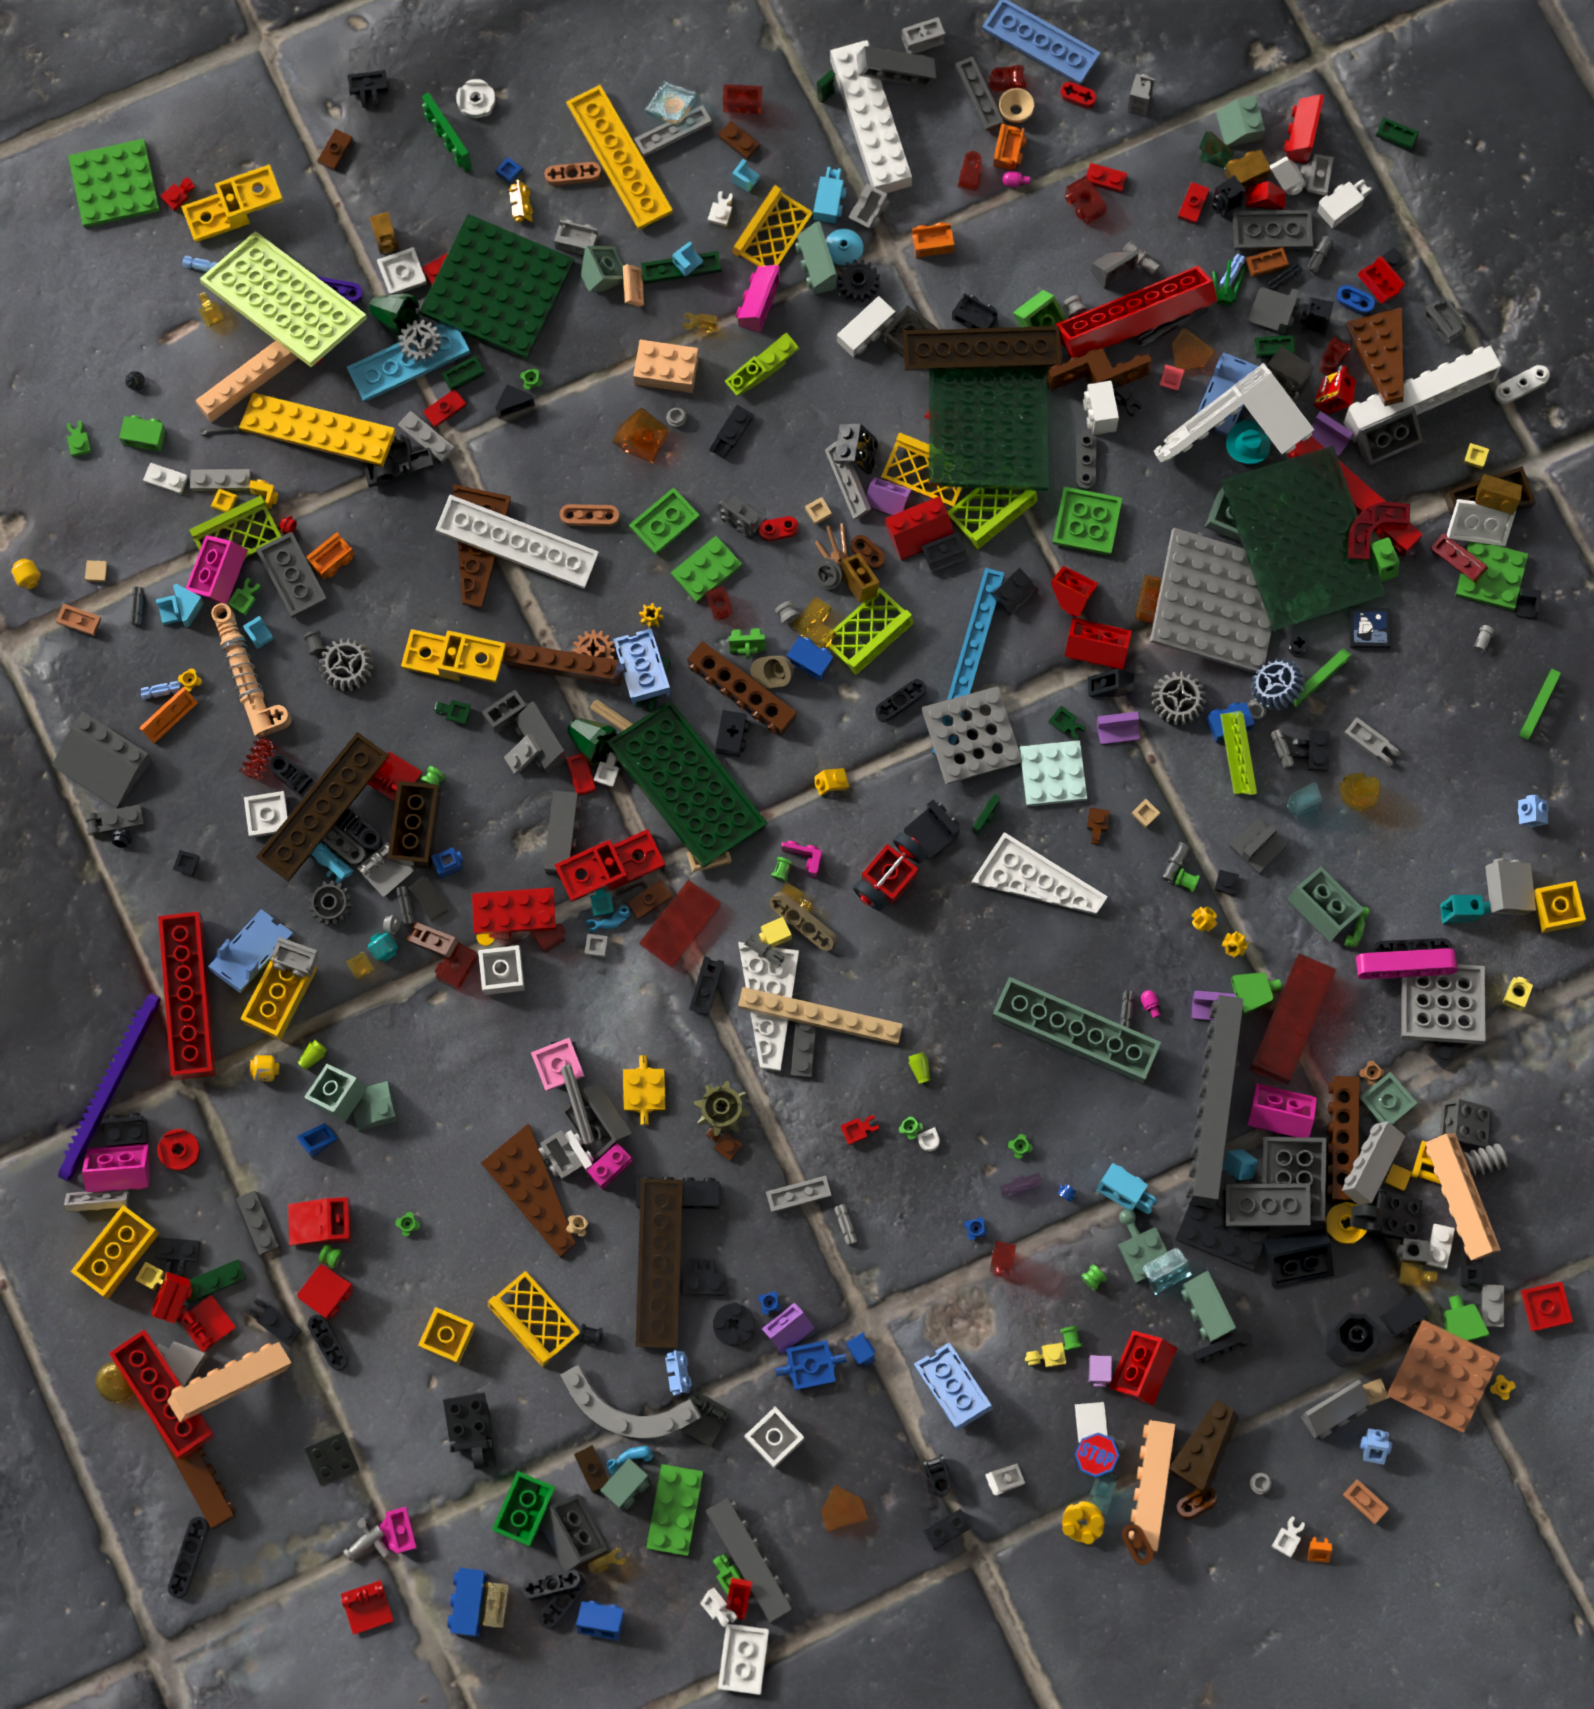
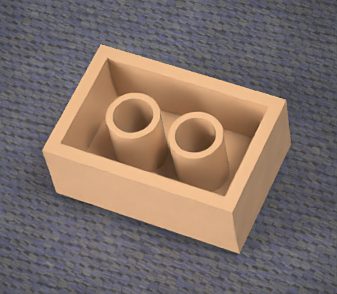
(666, 366)

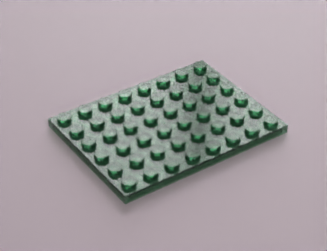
(989, 428)
(1297, 538)

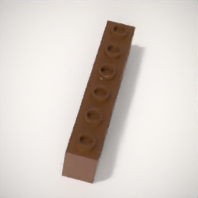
(705, 654)
(1350, 1087)

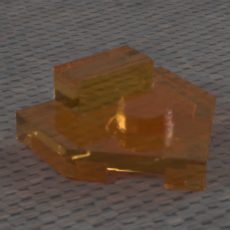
(1190, 351)
(842, 1509)

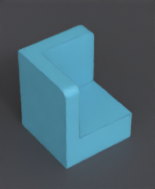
(744, 176)
(686, 259)
(169, 610)
(258, 632)
(1240, 1164)

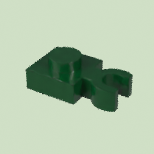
(1064, 722)

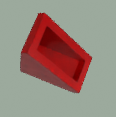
(1265, 196)

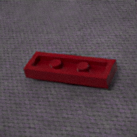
(1459, 558)

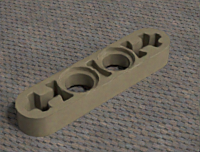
(801, 924)

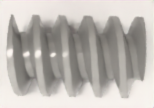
(1486, 1158)

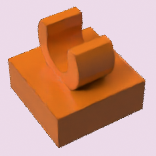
(1320, 1551)

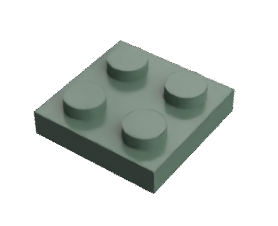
(1387, 1100)

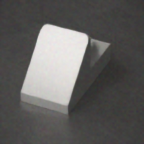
(1005, 1479)

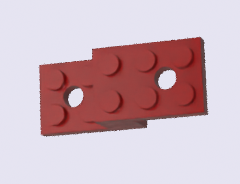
(609, 865)

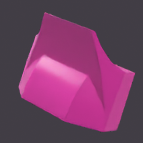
(398, 1531)

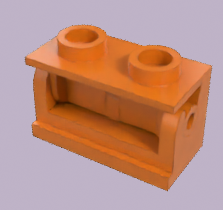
(1008, 148)
(933, 239)
(330, 556)

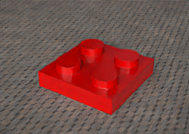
(1546, 1306)

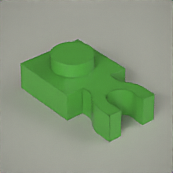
(79, 441)
(243, 599)

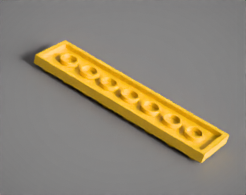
(619, 157)
(318, 429)

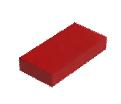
(581, 775)

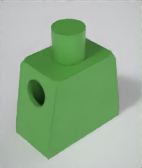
(1385, 558)
(1255, 991)
(1464, 1320)

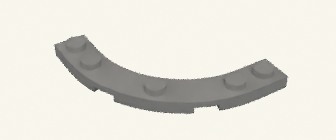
(622, 1422)

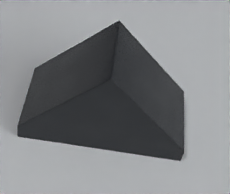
(512, 401)

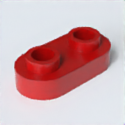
(779, 530)

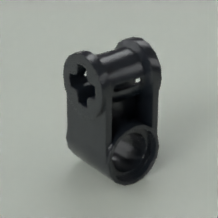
(937, 1474)

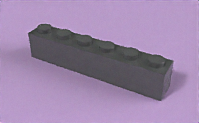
(748, 1559)

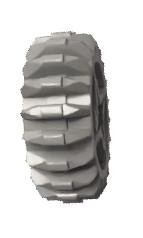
(353, 661)
(1186, 699)

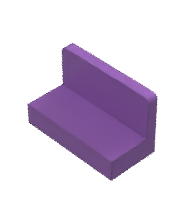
(1330, 433)
(887, 496)
(1118, 728)
(1202, 1003)
(788, 1328)

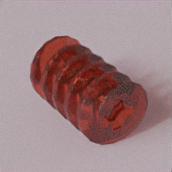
(258, 758)

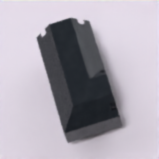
(1352, 1339)

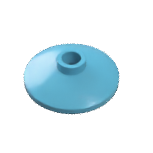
(840, 254)

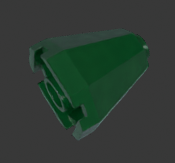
(395, 311)
(591, 739)

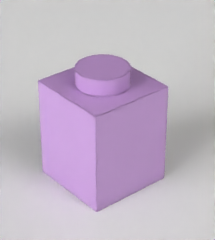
(1100, 1370)

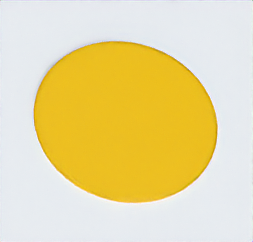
(484, 939)

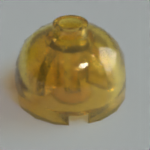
(1359, 791)
(112, 1384)

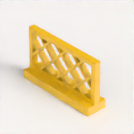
(762, 217)
(920, 449)
(517, 1326)

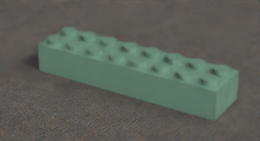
(1076, 1030)

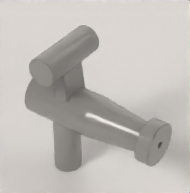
(371, 1537)

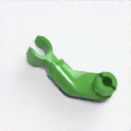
(1354, 940)

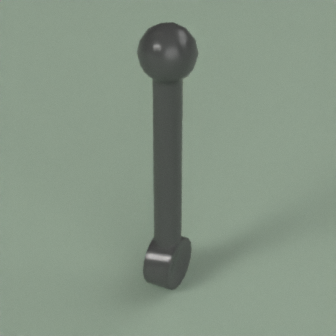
(203, 431)

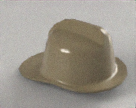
(772, 671)

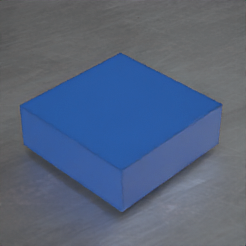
(509, 170)

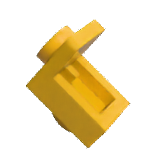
(266, 490)
(831, 780)

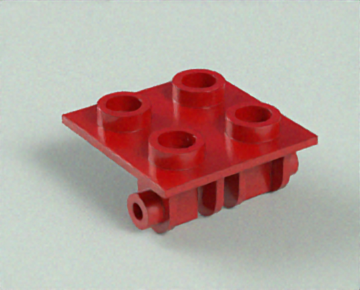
(391, 772)
(206, 1323)
(366, 1607)

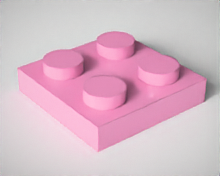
(551, 1059)

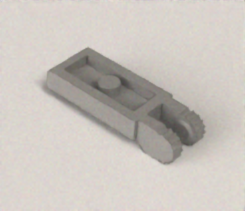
(1371, 741)

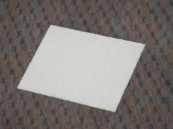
(1090, 1419)

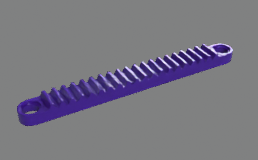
(109, 1087)

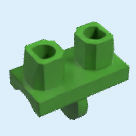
(747, 643)

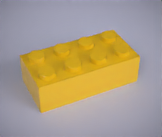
(275, 1001)
(115, 1252)

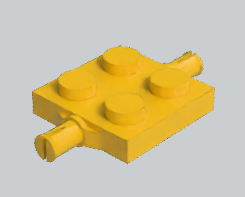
(643, 1090)

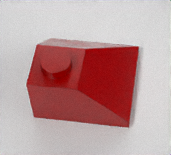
(1073, 590)

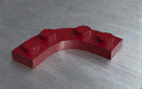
(1367, 521)

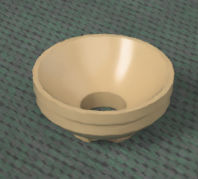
(1019, 98)

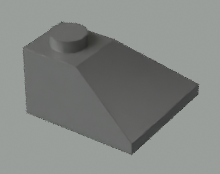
(1114, 266)

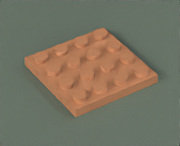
(1443, 1376)

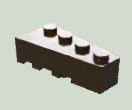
(1469, 491)
(1205, 1449)

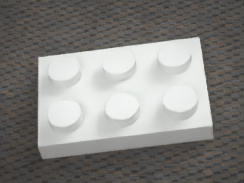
(1479, 524)
(743, 1659)

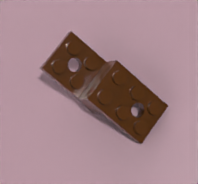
(1098, 369)

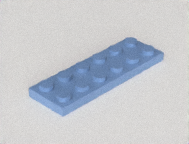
(1041, 41)

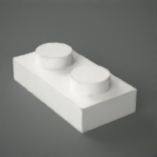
(165, 478)
(576, 1142)
(1440, 1246)

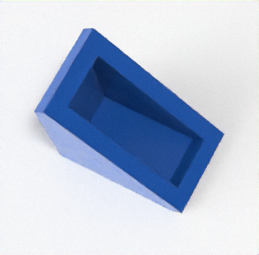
(317, 1139)

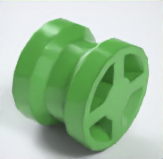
(433, 776)
(329, 1256)
(1093, 1277)

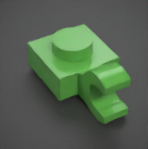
(726, 1572)

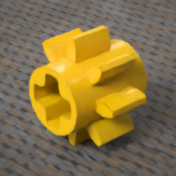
(649, 620)
(1204, 919)
(1235, 944)

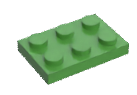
(664, 521)
(706, 569)

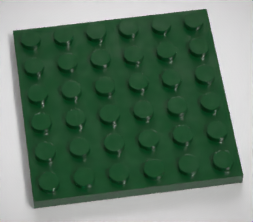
(496, 286)

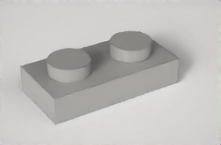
(523, 753)
(1493, 1305)

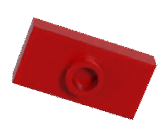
(1193, 203)
(444, 408)

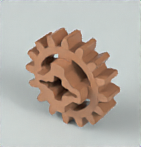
(602, 651)

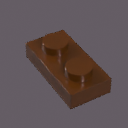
(738, 140)

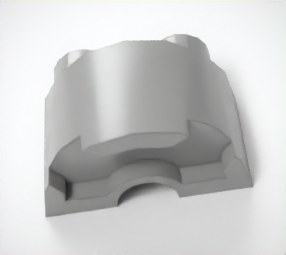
(869, 207)
(560, 1154)

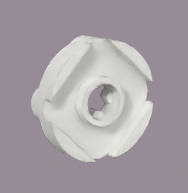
(468, 92)

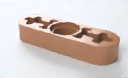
(586, 166)

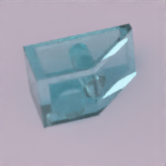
(1305, 801)
(1102, 1491)

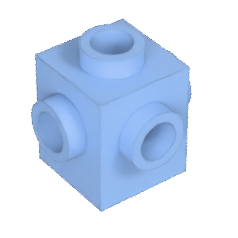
(1533, 811)
(1376, 1446)

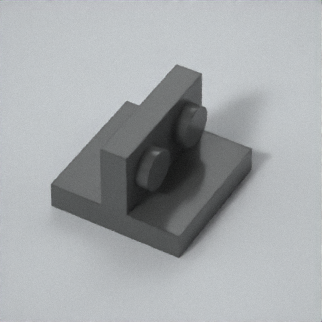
(1258, 845)

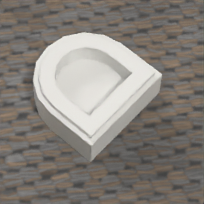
(928, 1140)

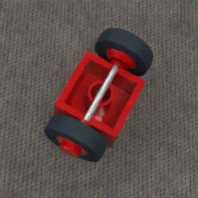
(890, 873)

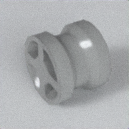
(1074, 305)
(787, 612)

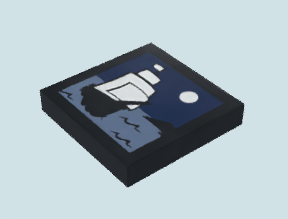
(1369, 627)

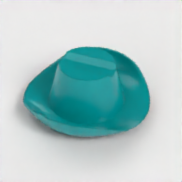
(1248, 442)

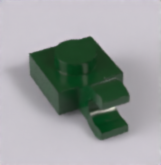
(456, 711)

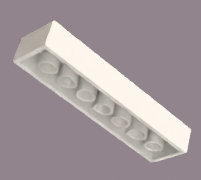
(871, 122)
(1429, 389)

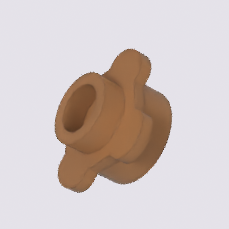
(1371, 1066)

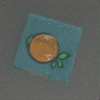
(671, 103)

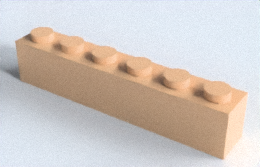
(245, 380)
(1462, 1196)
(229, 1381)
(1153, 1480)

